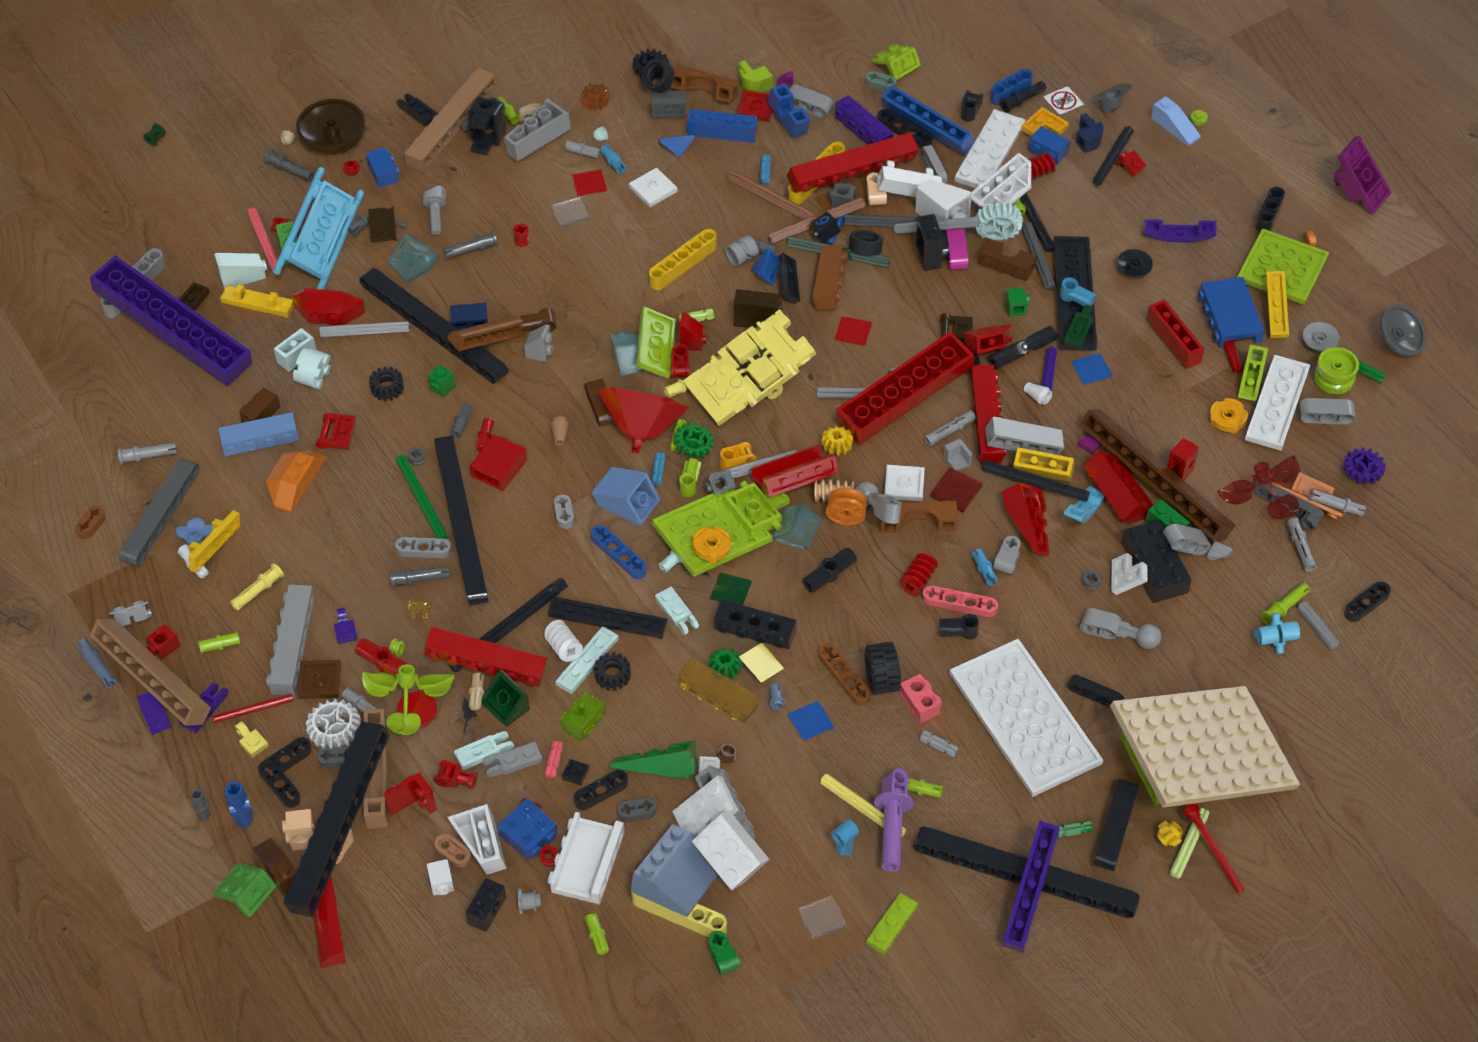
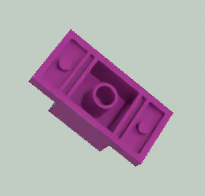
(1361, 176)

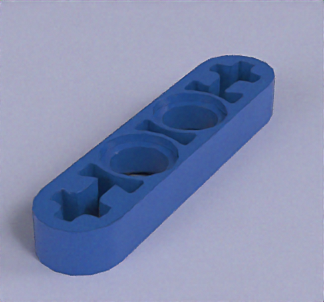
(616, 553)

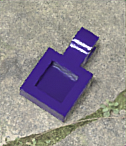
(345, 629)

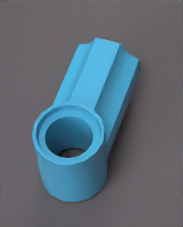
(1072, 291)
(844, 837)

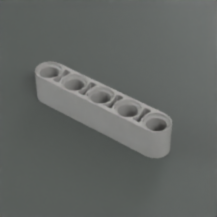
(150, 266)

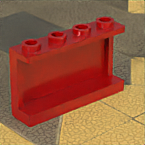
(793, 471)

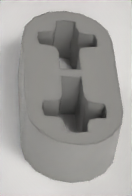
(568, 511)

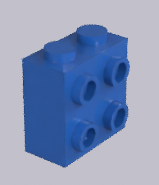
(527, 829)

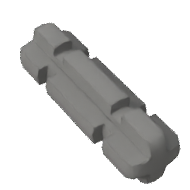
(939, 743)

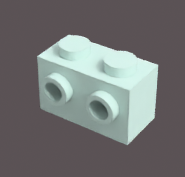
(289, 350)

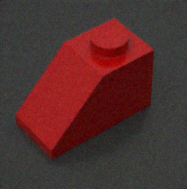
(692, 333)

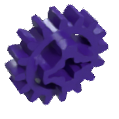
(1364, 466)

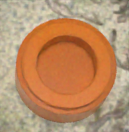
(1309, 238)

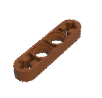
(841, 676)

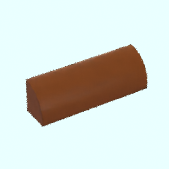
(486, 333)

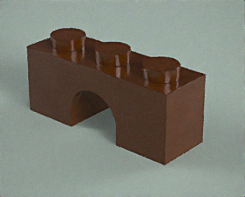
(1018, 266)

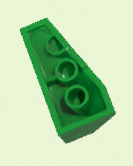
(675, 761)

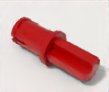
(484, 434)

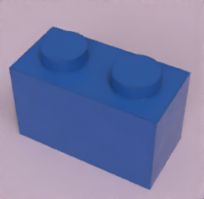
(1049, 142)
(382, 167)

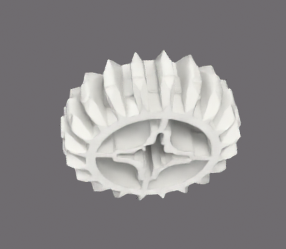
(330, 719)

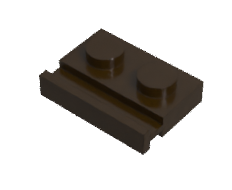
(382, 224)

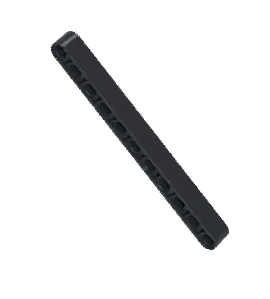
(431, 324)
(461, 521)
(1012, 866)

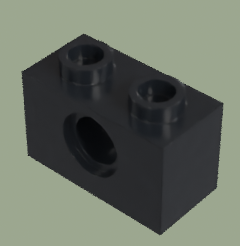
(486, 905)

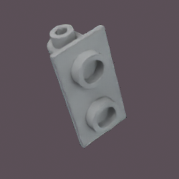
(137, 610)

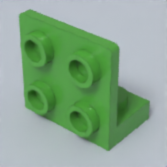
(245, 887)

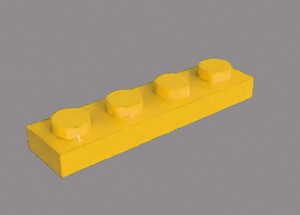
(1277, 304)

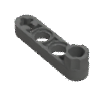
(1308, 513)

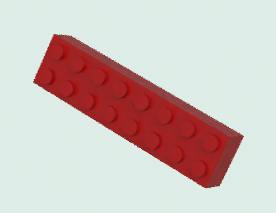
(904, 388)

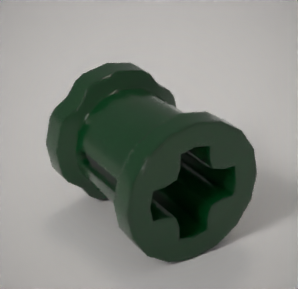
(154, 134)

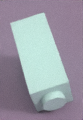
(240, 268)

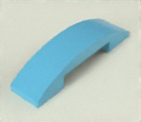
(1084, 511)

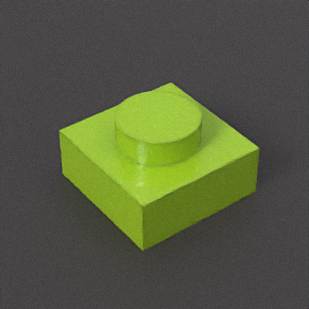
(779, 500)

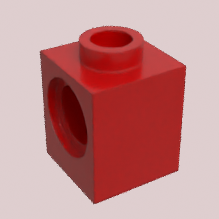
(168, 640)

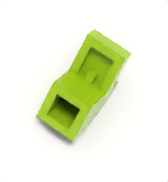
(755, 80)

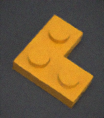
(1045, 119)

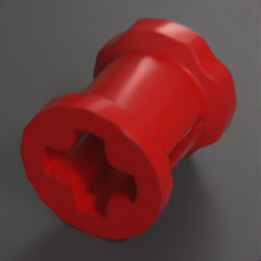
(521, 238)

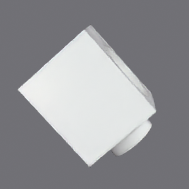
(440, 877)

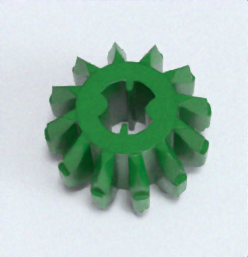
(725, 662)

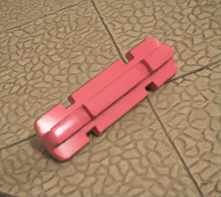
(553, 759)

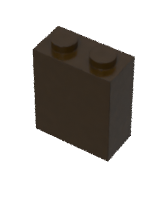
(754, 307)

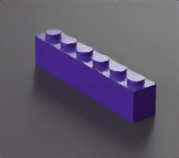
(1031, 886)

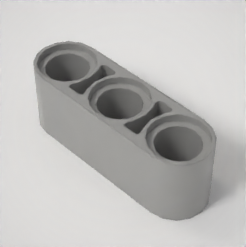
(811, 101)
(1327, 411)
(1187, 539)

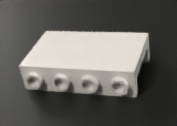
(586, 859)

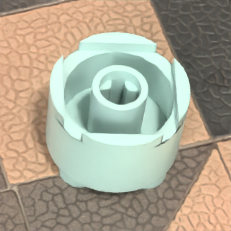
(311, 367)

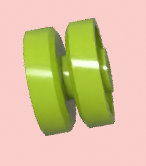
(1336, 370)

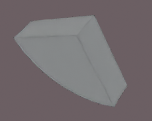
(1219, 551)

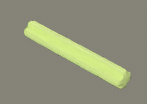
(1187, 847)

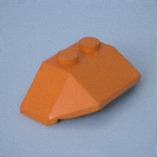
(292, 477)

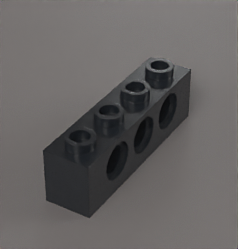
(748, 617)

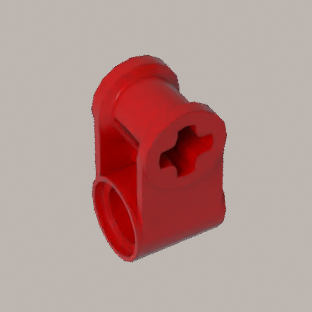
(680, 361)

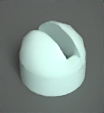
(600, 134)

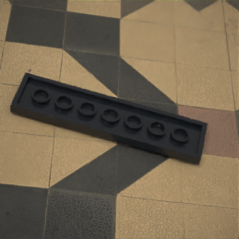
(1073, 261)

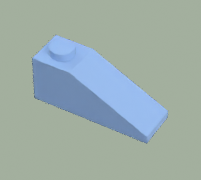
(1174, 120)

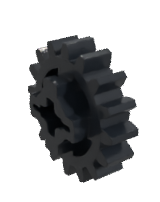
(642, 59)

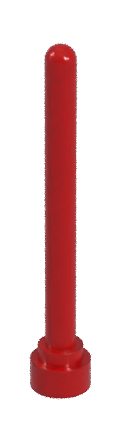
(1193, 813)

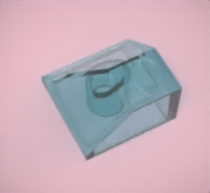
(412, 258)
(625, 351)

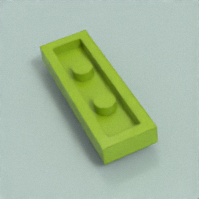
(892, 923)

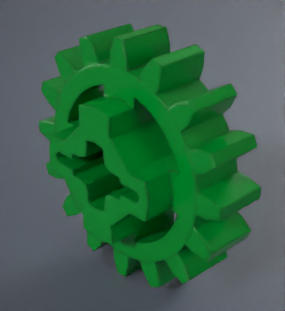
(693, 440)

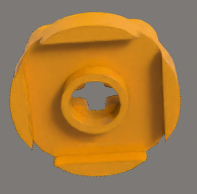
(1224, 423)
(707, 552)

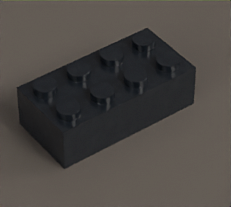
(1165, 570)

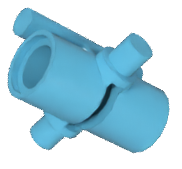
(1277, 633)

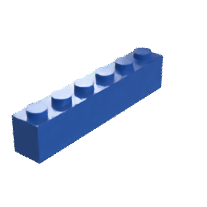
(928, 120)

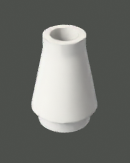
(1038, 393)

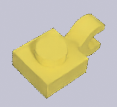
(251, 742)

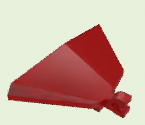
(640, 414)

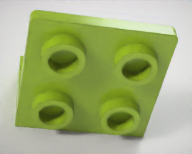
(898, 59)

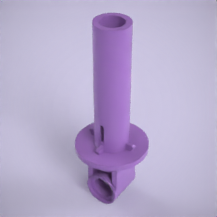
(893, 803)

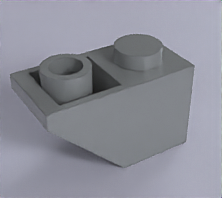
(538, 344)

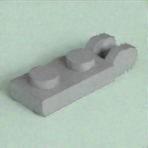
(513, 760)

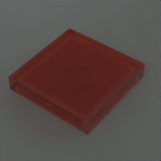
(956, 487)

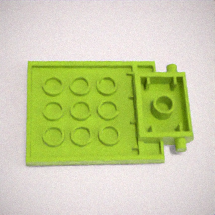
(741, 513)

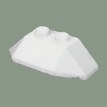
(1006, 183)

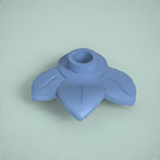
(194, 531)

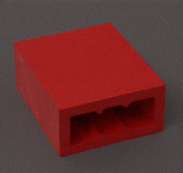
(498, 462)

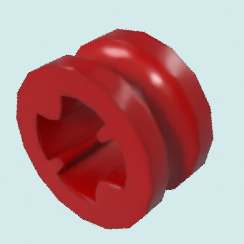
(546, 850)

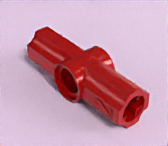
(375, 654)

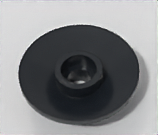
(1134, 263)

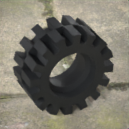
(386, 391)
(609, 662)

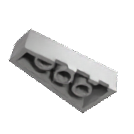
(538, 130)

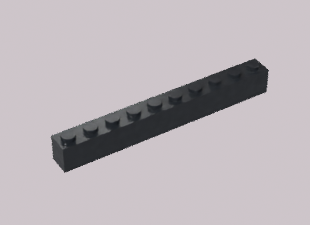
(336, 819)

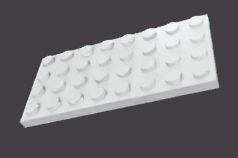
(1025, 717)

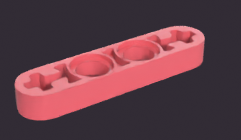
(961, 598)

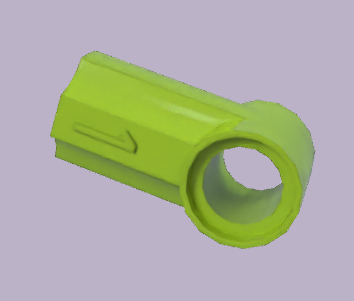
(689, 477)

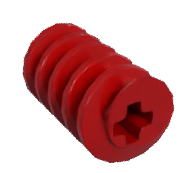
(1042, 164)
(918, 574)

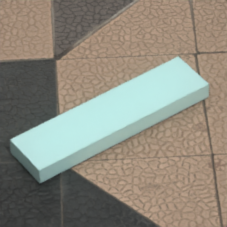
(584, 664)

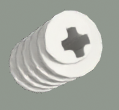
(563, 641)

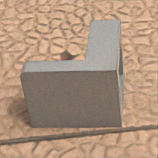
(957, 455)

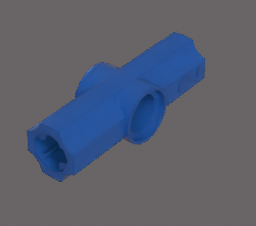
(238, 804)

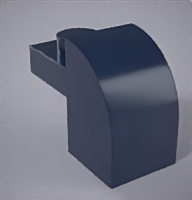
(1090, 134)

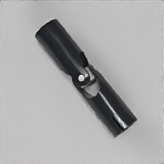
(1032, 342)

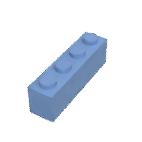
(258, 434)

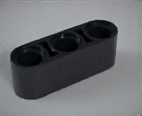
(1270, 209)

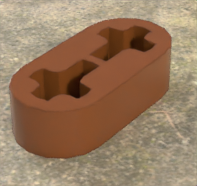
(90, 522)

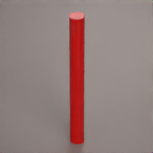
(253, 708)

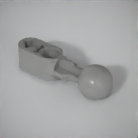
(884, 505)
(1110, 626)

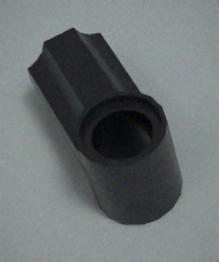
(960, 627)

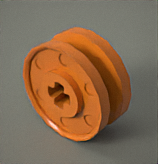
(846, 506)

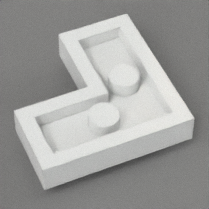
(1125, 575)

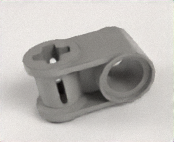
(1008, 555)

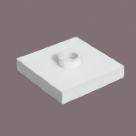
(653, 187)
(905, 482)

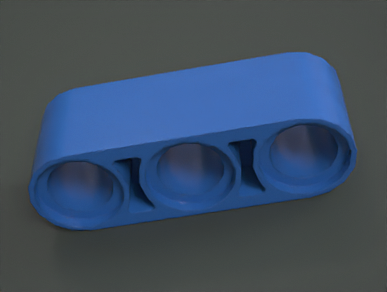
(1014, 83)

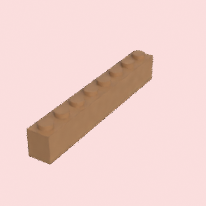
(448, 121)
(150, 672)

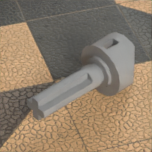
(435, 199)

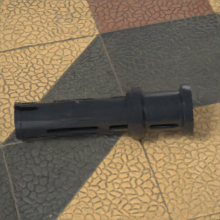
(1017, 99)

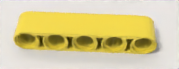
(704, 926)

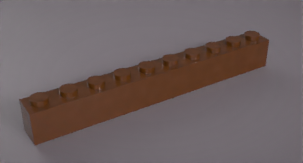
(1157, 475)

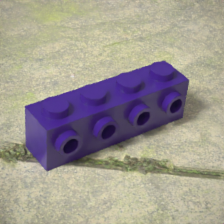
(861, 121)

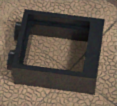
(929, 242)

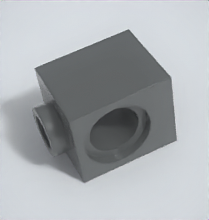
(842, 194)
(725, 476)

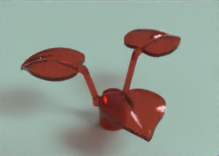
(1285, 472)

